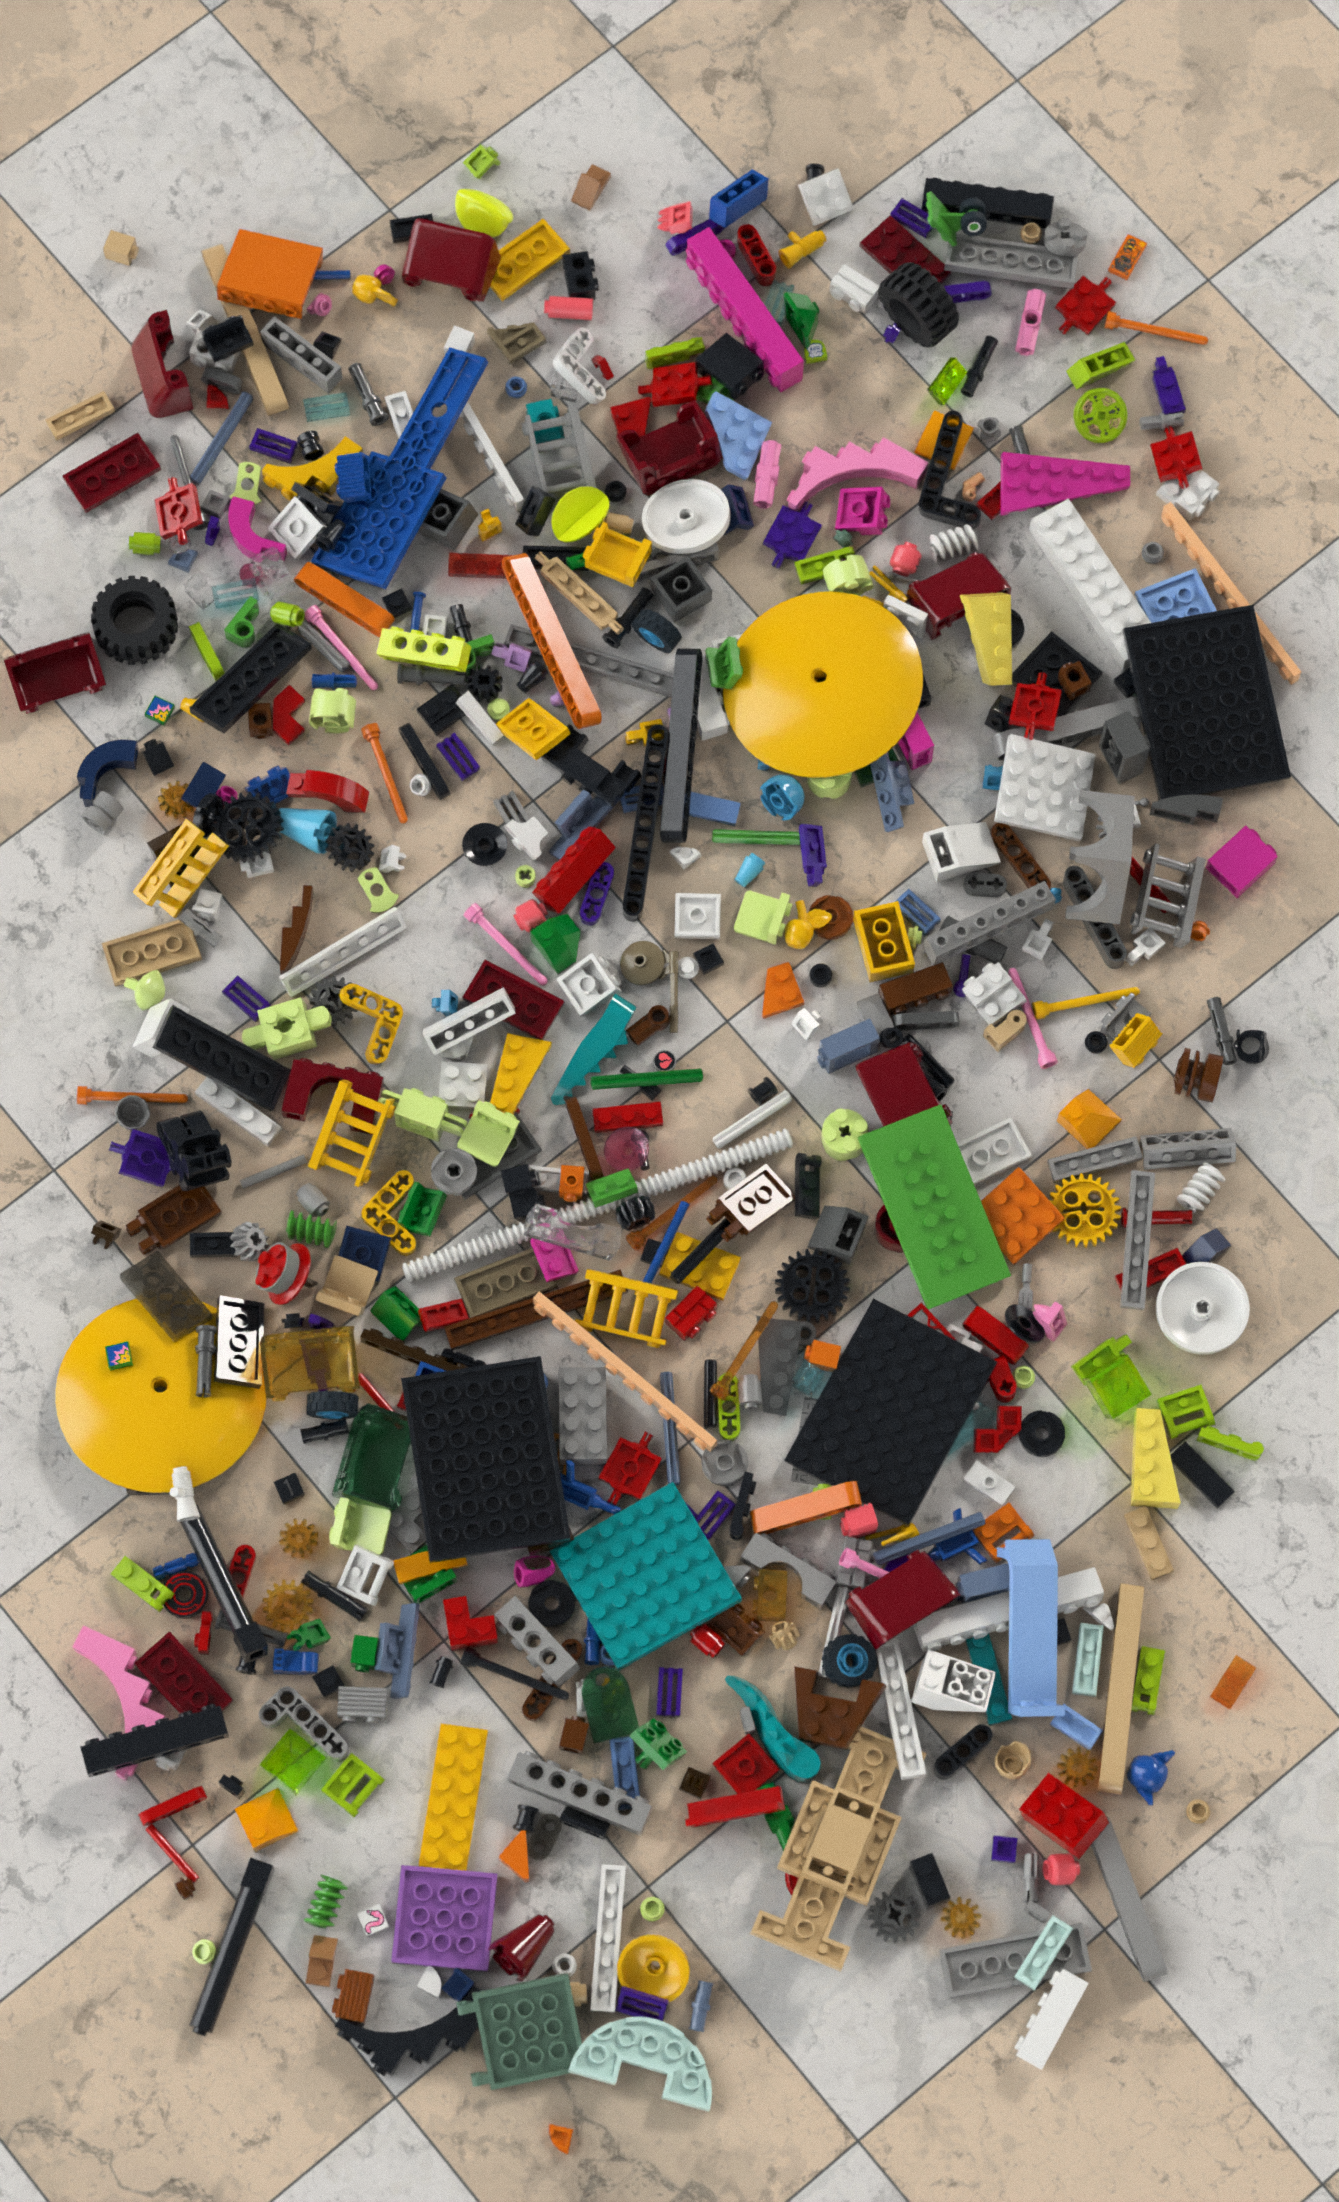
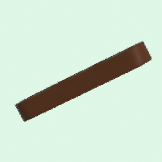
(1017, 861)
(584, 1138)
(530, 1701)

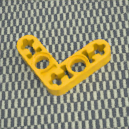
(383, 1019)
(383, 1210)

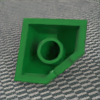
(801, 316)
(557, 941)

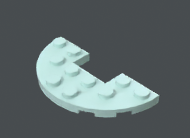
(651, 2046)

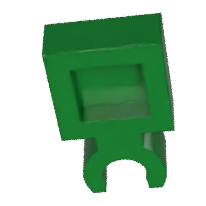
(311, 1634)

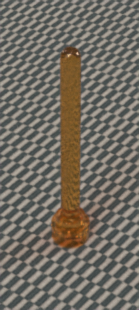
(637, 1239)
(721, 1388)

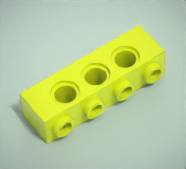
(455, 658)

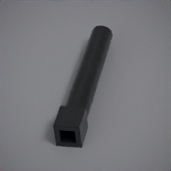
(246, 1632)
(253, 1888)

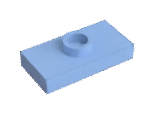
(1077, 1728)

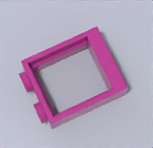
(917, 744)

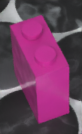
(1241, 861)

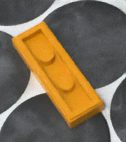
(419, 1566)

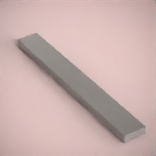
(603, 664)

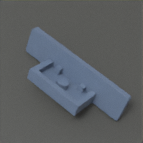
(892, 790)
(579, 815)
(397, 1649)

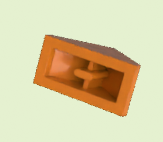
(516, 1856)

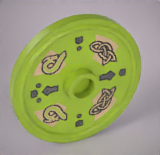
(1100, 415)

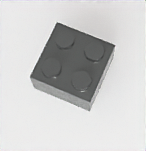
(448, 519)
(681, 589)

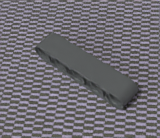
(1105, 947)

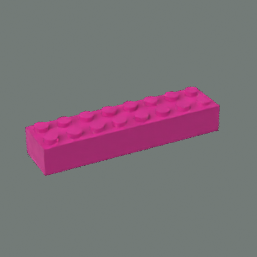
(744, 309)

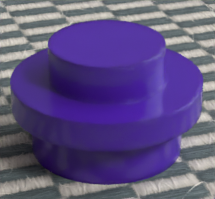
(891, 333)

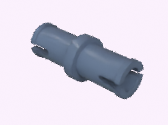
(701, 2006)

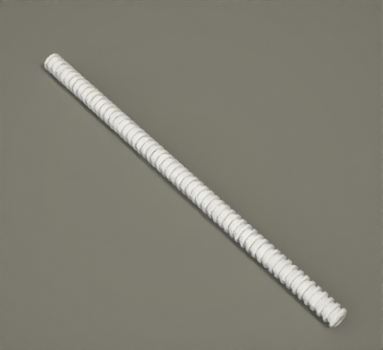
(585, 1209)

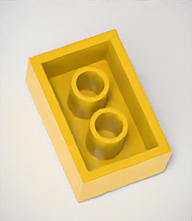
(883, 941)

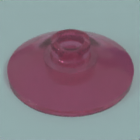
(619, 1142)

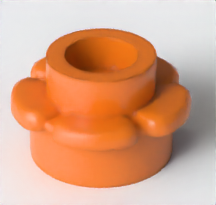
(1199, 931)

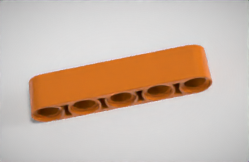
(343, 599)
(805, 1508)

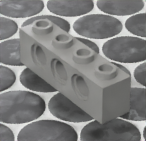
(301, 354)
(564, 1665)

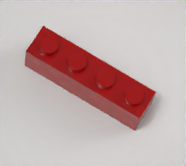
(573, 869)

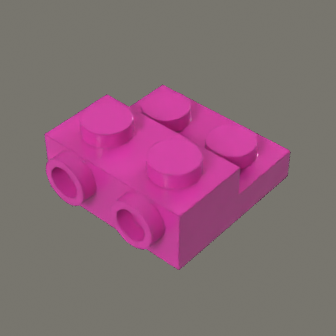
(862, 510)

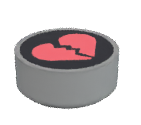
(664, 1061)

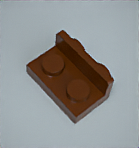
(737, 1628)

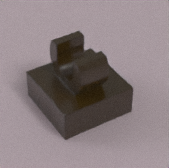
(105, 1231)
(694, 1783)

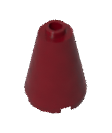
(522, 1946)

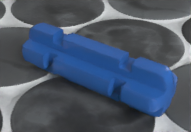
(175, 1566)

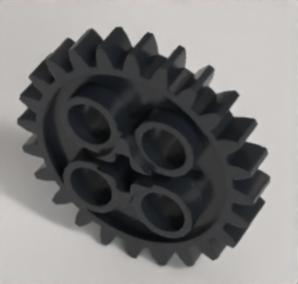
(266, 826)
(832, 1288)

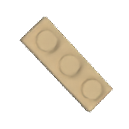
(80, 415)
(1148, 1543)

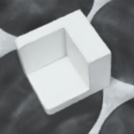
(460, 340)

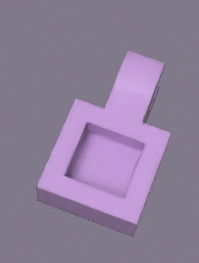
(516, 655)

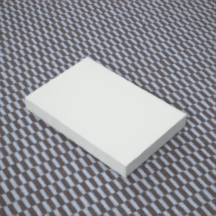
(994, 1151)

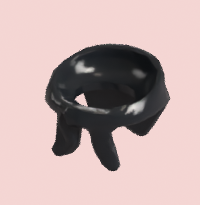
(1256, 1057)

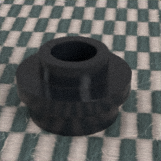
(615, 485)
(1099, 1036)
(293, 1320)

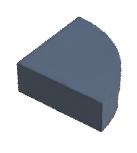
(183, 560)

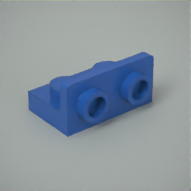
(272, 785)

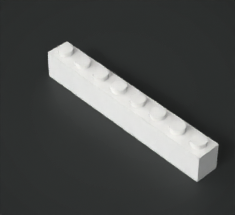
(992, 1613)

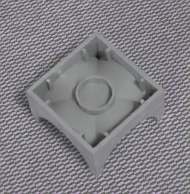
(1107, 857)

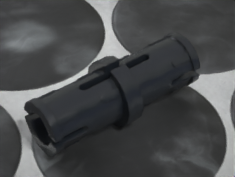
(462, 626)
(324, 1431)

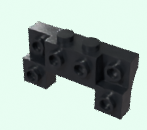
(588, 773)

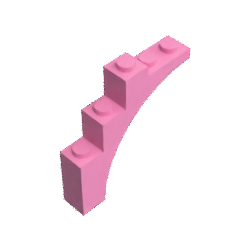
(852, 462)
(115, 1661)

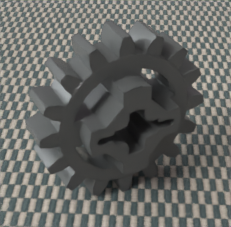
(329, 988)
(900, 1930)

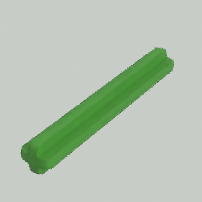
(756, 837)

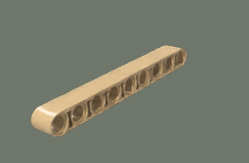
(254, 356)
(1120, 1689)

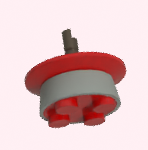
(284, 1271)

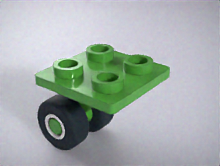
(970, 219)

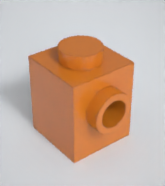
(571, 1183)
(823, 1355)

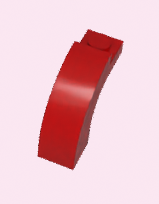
(330, 787)

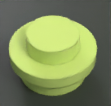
(498, 709)
(914, 936)
(1024, 1377)
(652, 1909)
(204, 1951)

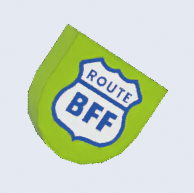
(815, 352)

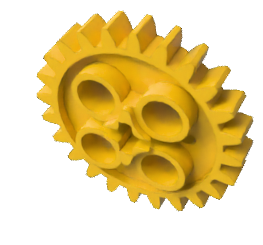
(1082, 1189)

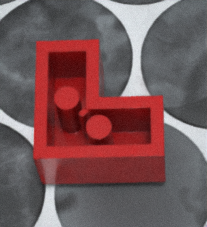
(465, 1631)

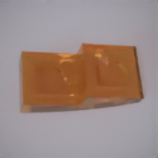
(1233, 1682)

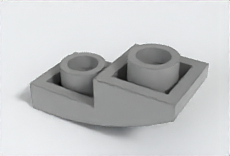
(873, 1008)

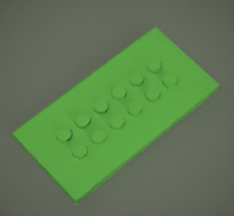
(934, 1206)

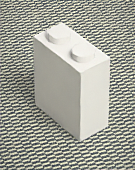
(152, 1026)

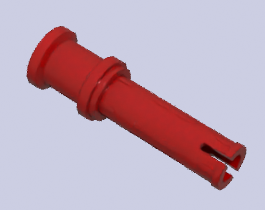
(1163, 1217)

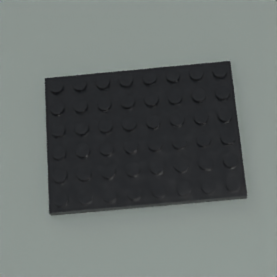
(1206, 703)
(891, 1411)
(485, 1459)

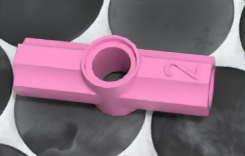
(1028, 332)
(767, 474)

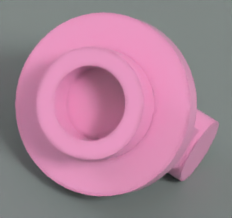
(321, 305)

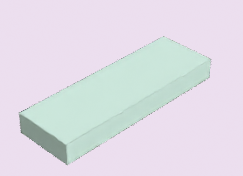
(1087, 1659)
(1043, 1952)

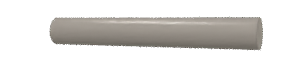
(273, 1171)

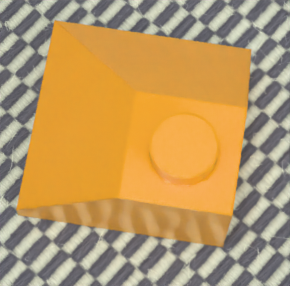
(1088, 1119)
(266, 1820)

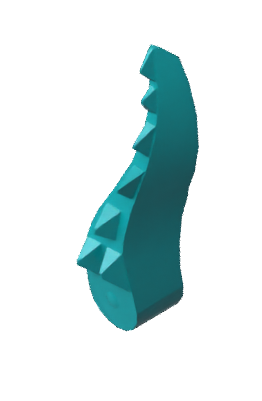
(595, 1046)
(788, 1752)

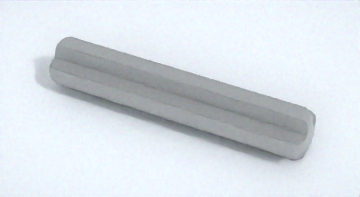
(323, 646)

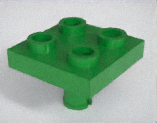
(657, 1745)

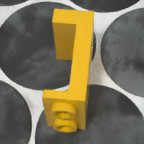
(617, 555)

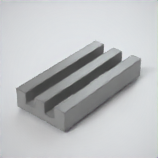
(505, 799)

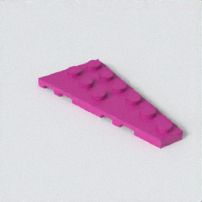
(1048, 481)

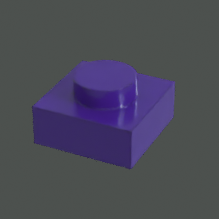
(1004, 1849)

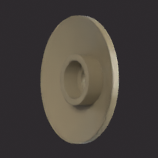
(647, 971)

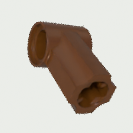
(646, 1026)

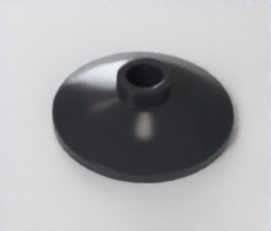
(481, 835)
(1024, 1324)

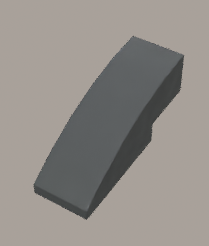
(1187, 808)

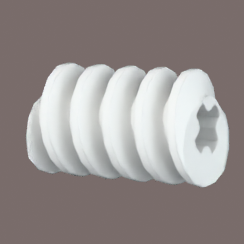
(952, 541)
(1200, 1187)

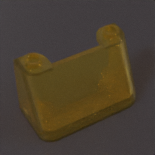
(309, 1361)

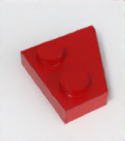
(631, 415)

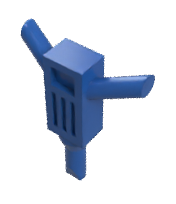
(582, 1494)
(956, 1545)

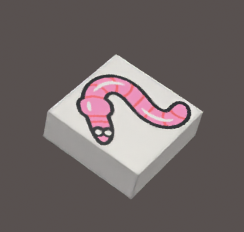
(373, 1920)

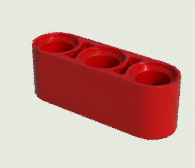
(756, 264)
(995, 1335)

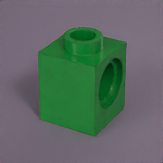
(364, 1653)

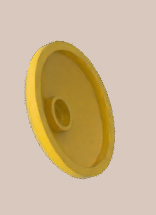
(638, 1972)

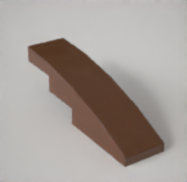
(294, 937)

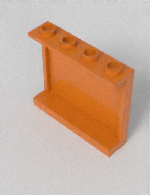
(269, 273)

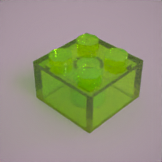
(1117, 1386)

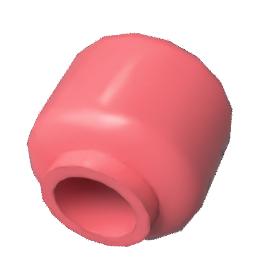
(905, 559)
(530, 915)
(1061, 1869)

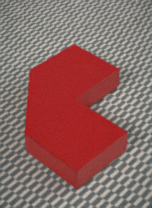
(283, 707)
(1007, 1426)

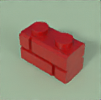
(691, 1314)

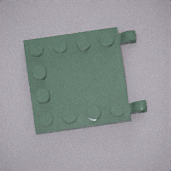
(525, 2030)

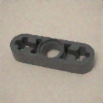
(926, 1020)

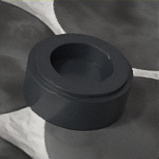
(820, 975)

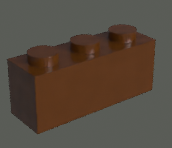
(916, 989)

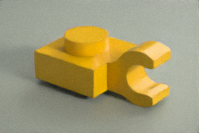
(489, 526)
(641, 735)

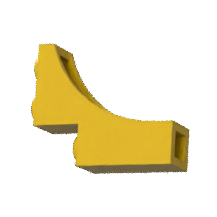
(317, 473)

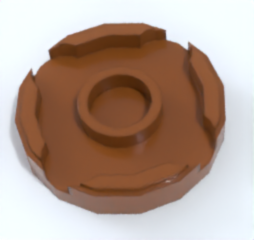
(841, 916)

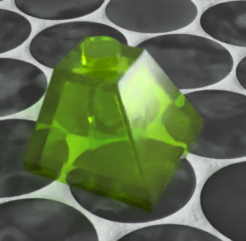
(292, 1761)

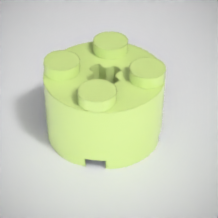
(848, 576)
(332, 710)
(830, 786)
(843, 1122)

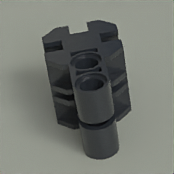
(194, 1150)

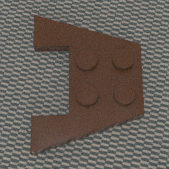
(831, 1719)

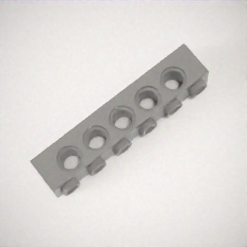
(989, 923)
(633, 1822)

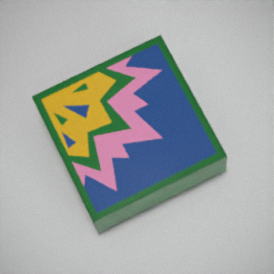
(159, 710)
(119, 1355)

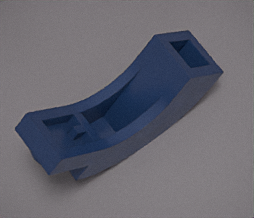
(101, 760)

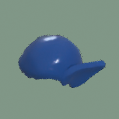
(1149, 1773)

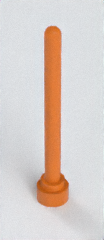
(1114, 321)
(371, 733)
(87, 1095)

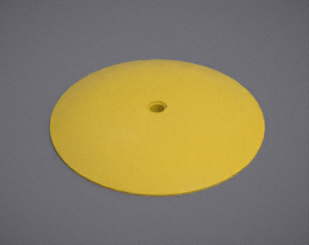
(834, 723)
(142, 1434)

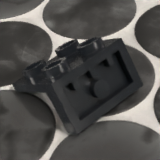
(321, 505)

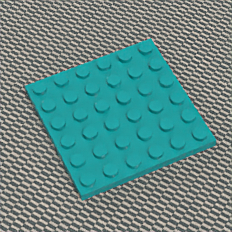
(646, 1576)

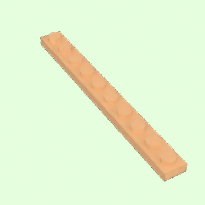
(1224, 586)
(630, 1378)

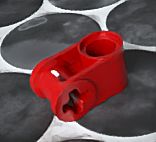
(1001, 1378)

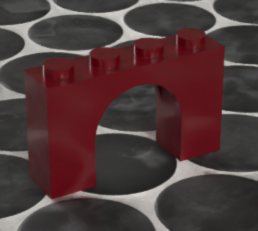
(309, 1076)

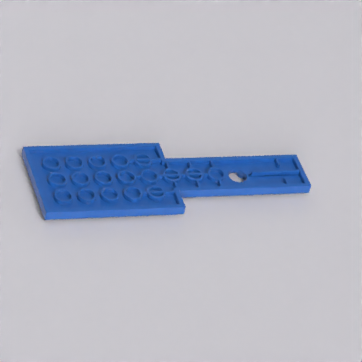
(402, 483)

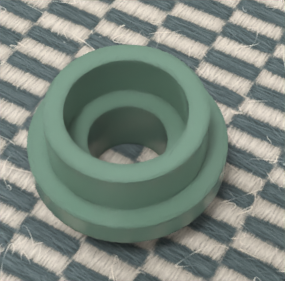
(843, 538)

